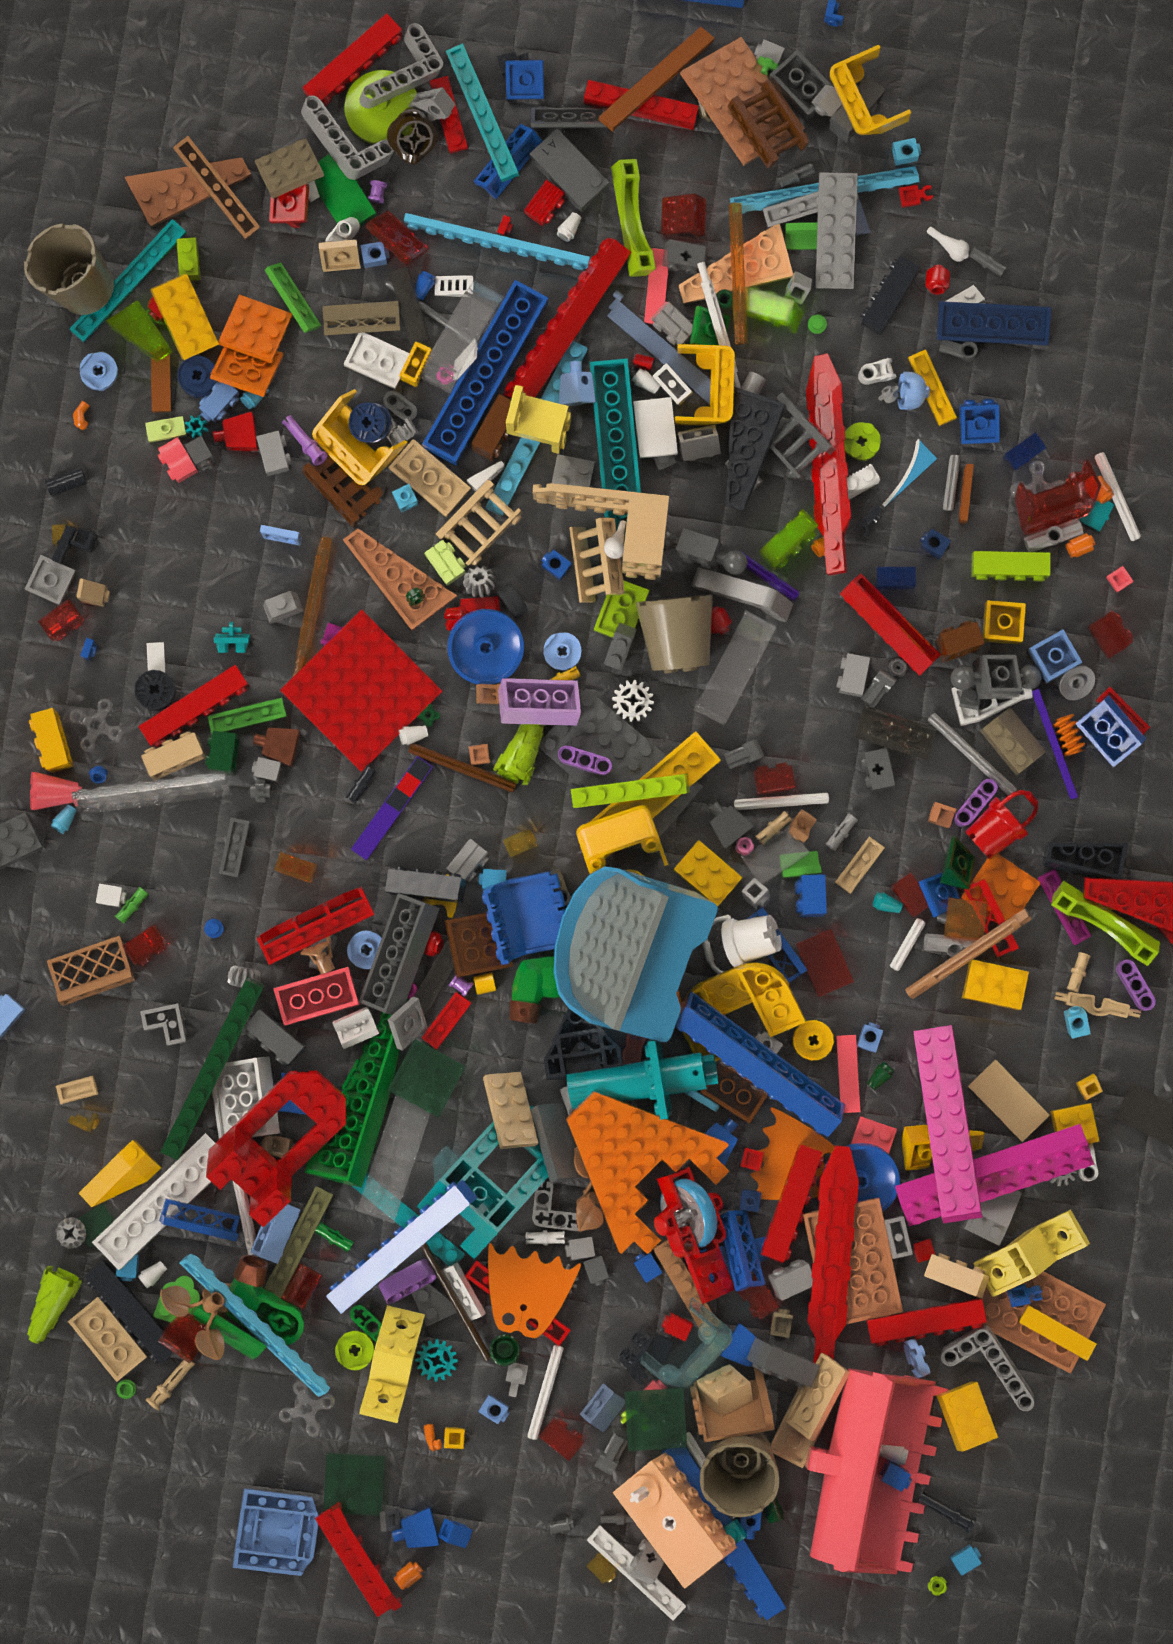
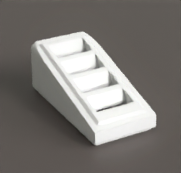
(453, 293)
(490, 473)

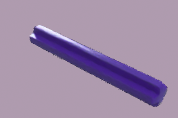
(771, 579)

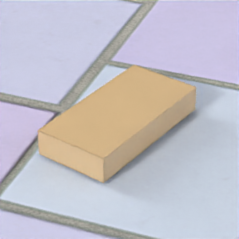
(77, 1090)

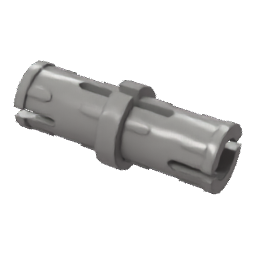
(841, 832)

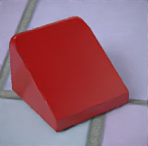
(643, 362)
(923, 1250)

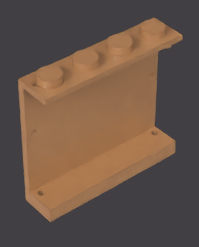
(746, 1420)

